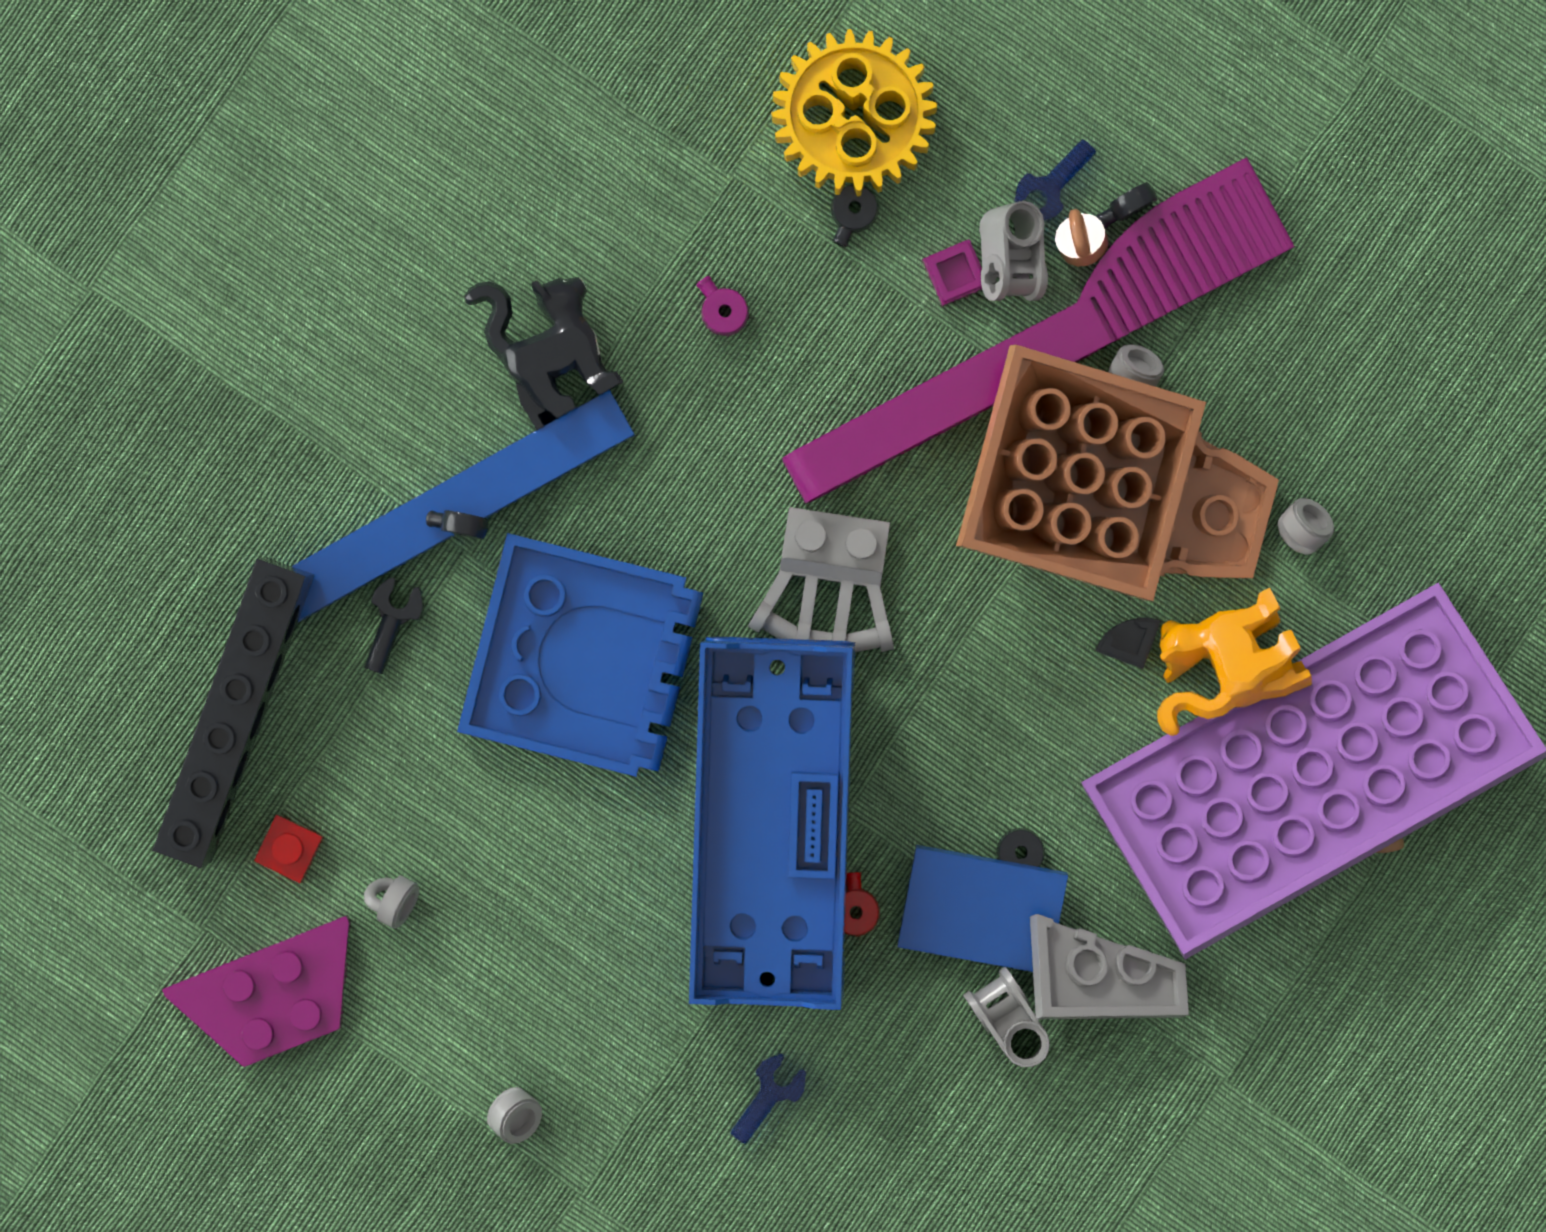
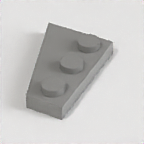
(1099, 979)

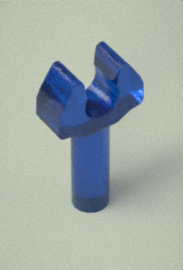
(1059, 176)
(767, 1097)

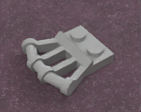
(831, 550)

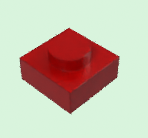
(289, 848)

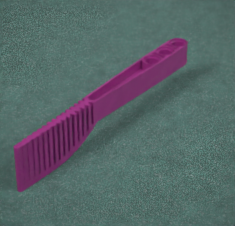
(1148, 272)

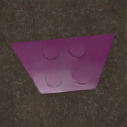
(271, 995)

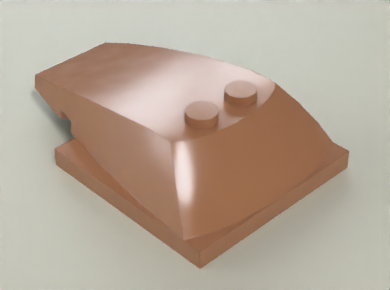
(1110, 482)

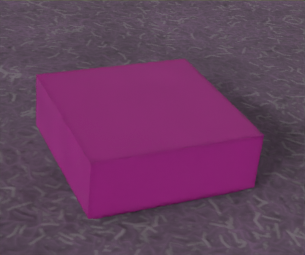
(954, 272)

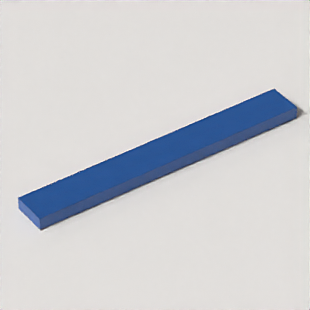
(475, 491)

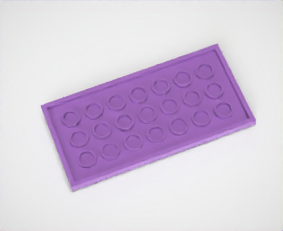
(1314, 781)

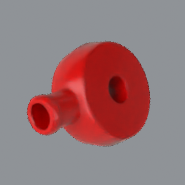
(866, 901)

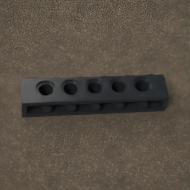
(233, 712)

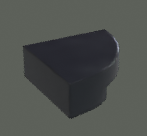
(1129, 641)

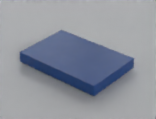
(977, 906)

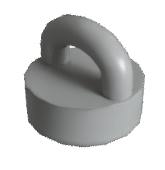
(1137, 364)
(1305, 526)
(396, 902)
(514, 1115)

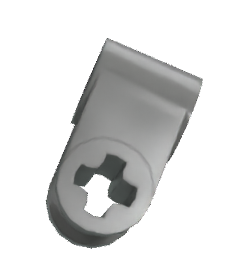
(1014, 255)
(1008, 1016)

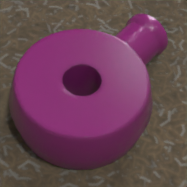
(718, 299)

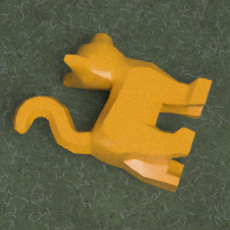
(1242, 668)

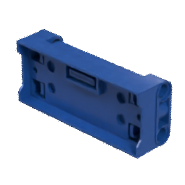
(771, 822)

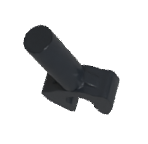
(391, 622)

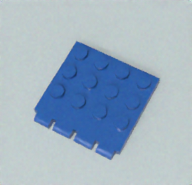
(579, 656)

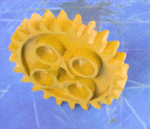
(885, 81)

